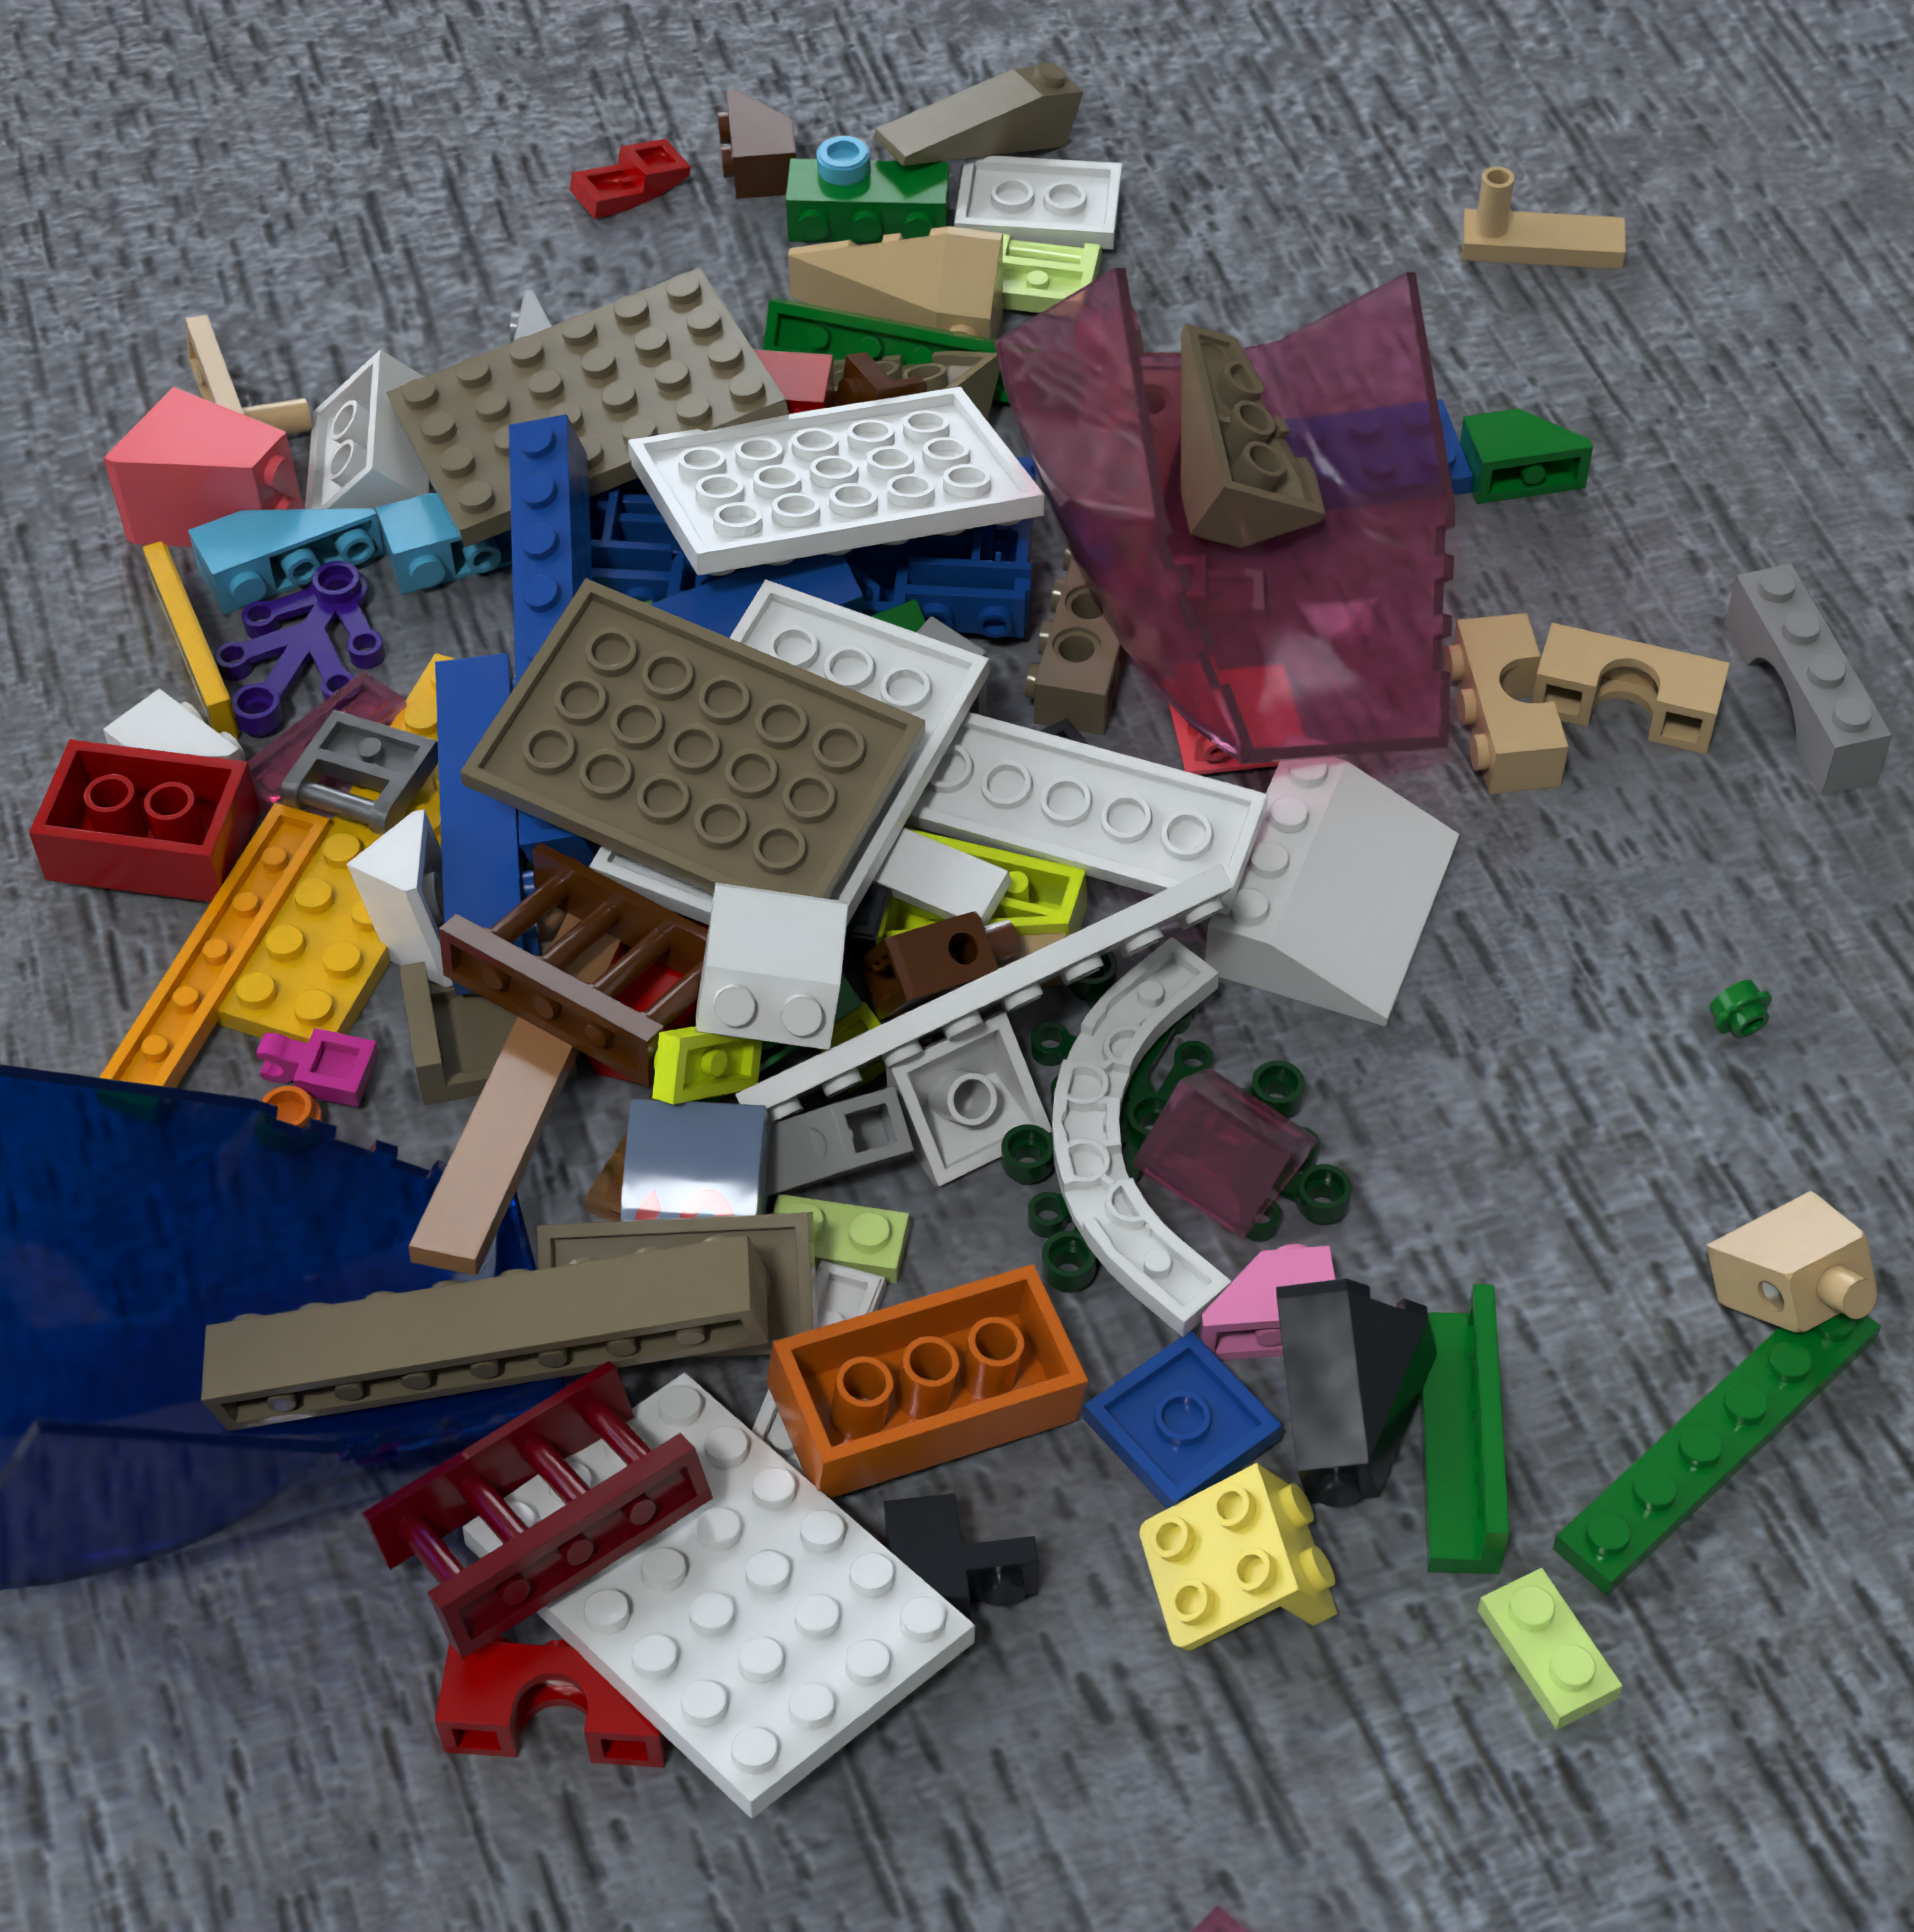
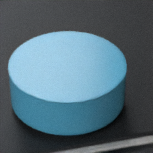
(843, 160)

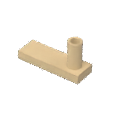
(1509, 236)
(216, 385)

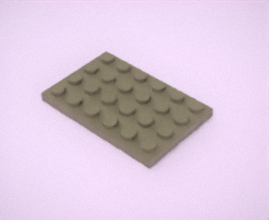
(618, 372)
(692, 750)

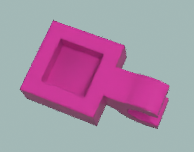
(327, 1067)

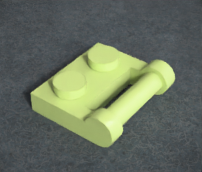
(1045, 273)

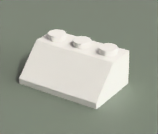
(359, 446)

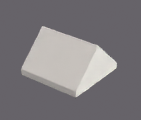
(404, 892)
(965, 1098)

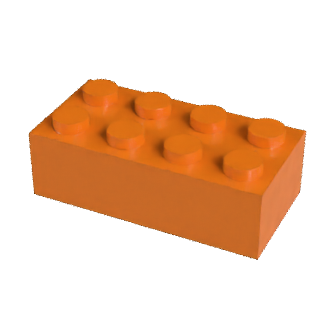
(925, 1381)

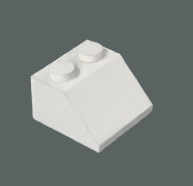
(772, 966)

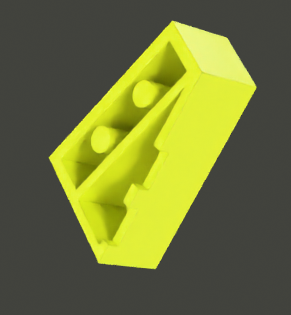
(1040, 899)

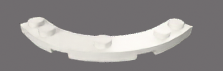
(1088, 1145)

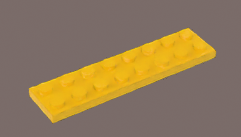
(322, 947)

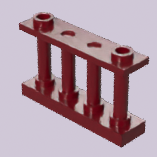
(559, 1550)

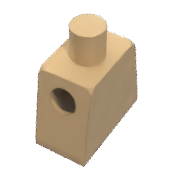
(1795, 1266)

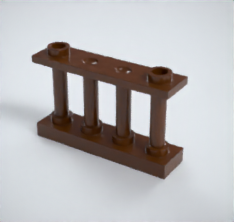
(559, 1003)

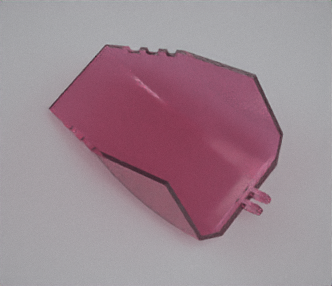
(1283, 643)

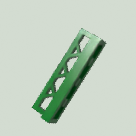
(1465, 1442)

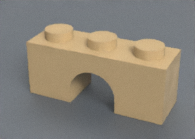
(1672, 686)
(1511, 740)

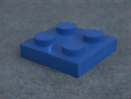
(1182, 1421)

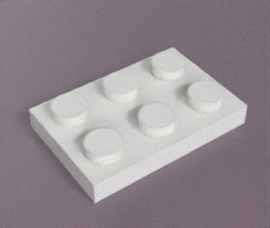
(1041, 199)

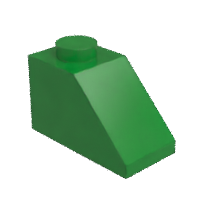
(1522, 456)

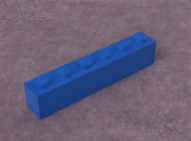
(479, 835)

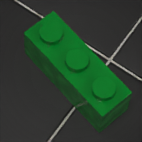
(884, 203)

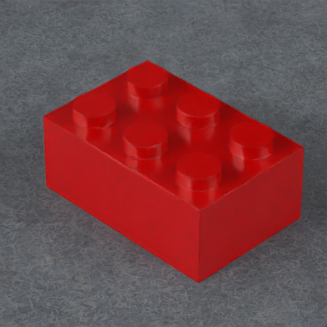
(144, 820)

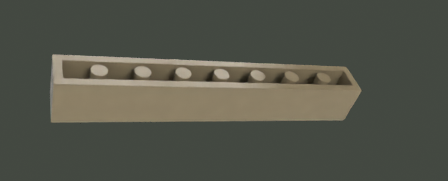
(486, 1333)

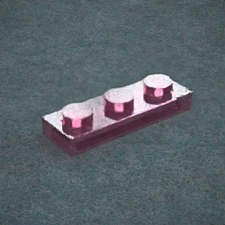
(360, 697)

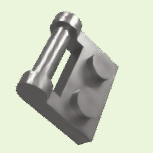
(366, 756)

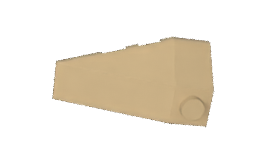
(928, 281)

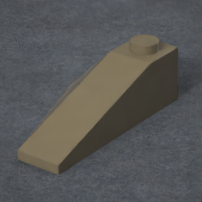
(999, 116)

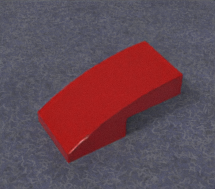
(641, 175)

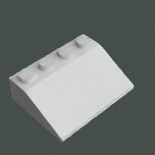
(1333, 891)

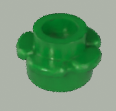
(1741, 1009)

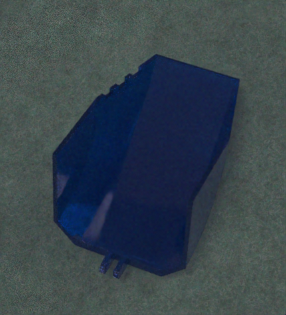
(119, 1242)

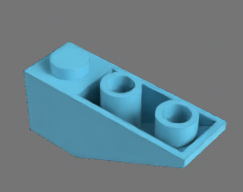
(427, 548)
(277, 550)

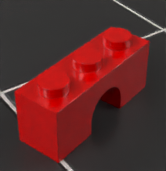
(505, 1683)

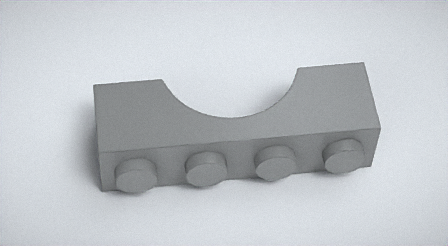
(1835, 720)

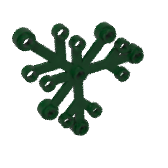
(1143, 1110)

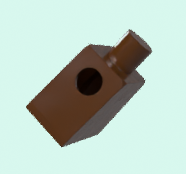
(933, 961)

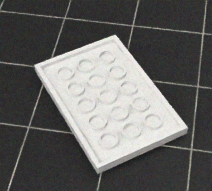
(833, 480)
(868, 657)
(756, 1620)

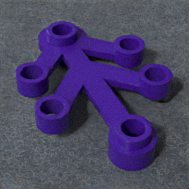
(333, 592)

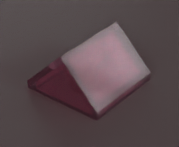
(1223, 1150)

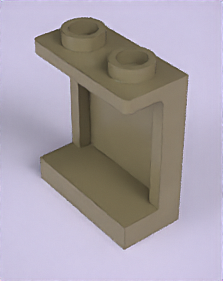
(453, 1036)

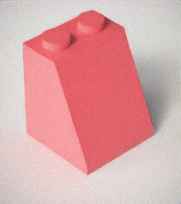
(195, 466)

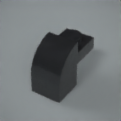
(929, 1541)

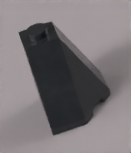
(1350, 1383)

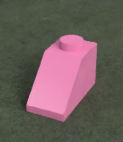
(1246, 1316)

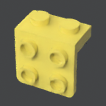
(1236, 1558)

